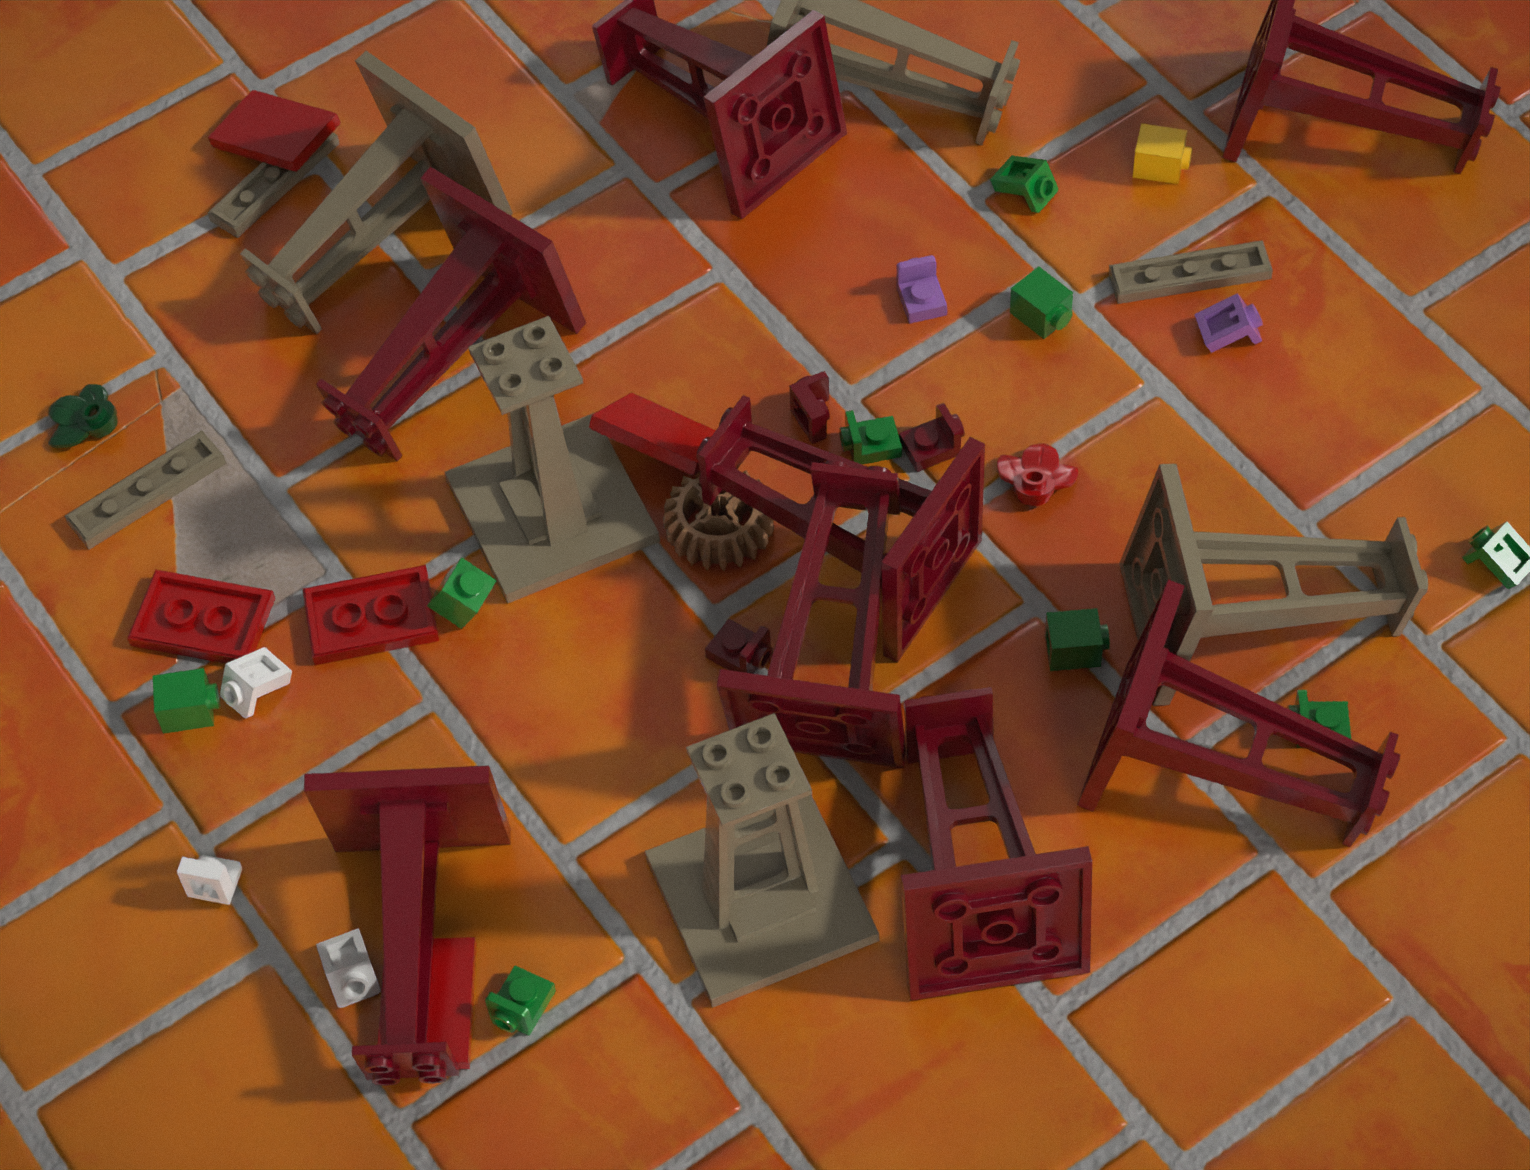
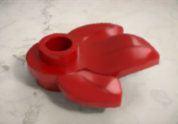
(1036, 473)

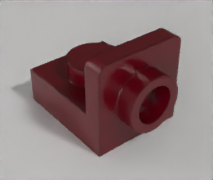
(809, 405)
(933, 440)
(740, 648)

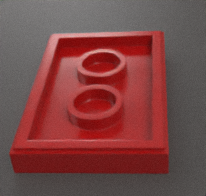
(274, 130)
(653, 431)
(370, 615)
(200, 617)
(450, 997)

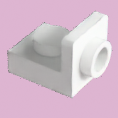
(251, 678)
(209, 878)
(348, 968)

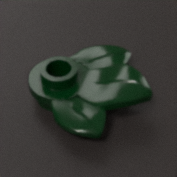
(82, 416)

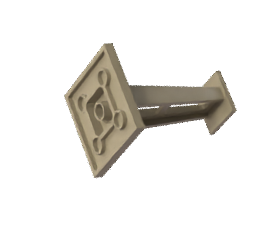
(908, 39)
(415, 129)
(558, 491)
(1168, 548)
(764, 879)

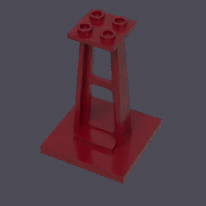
(1266, 86)
(766, 114)
(485, 243)
(923, 558)
(820, 717)
(1129, 736)
(408, 819)
(991, 918)

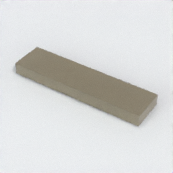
(261, 191)
(1190, 272)
(145, 489)

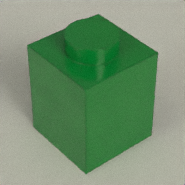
(1041, 302)
(461, 593)
(1075, 639)
(184, 700)

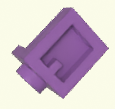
(920, 289)
(1229, 322)

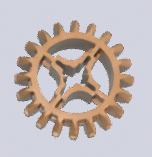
(716, 531)

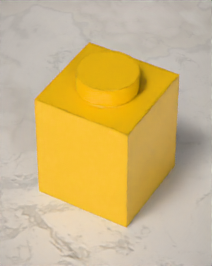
(1161, 154)

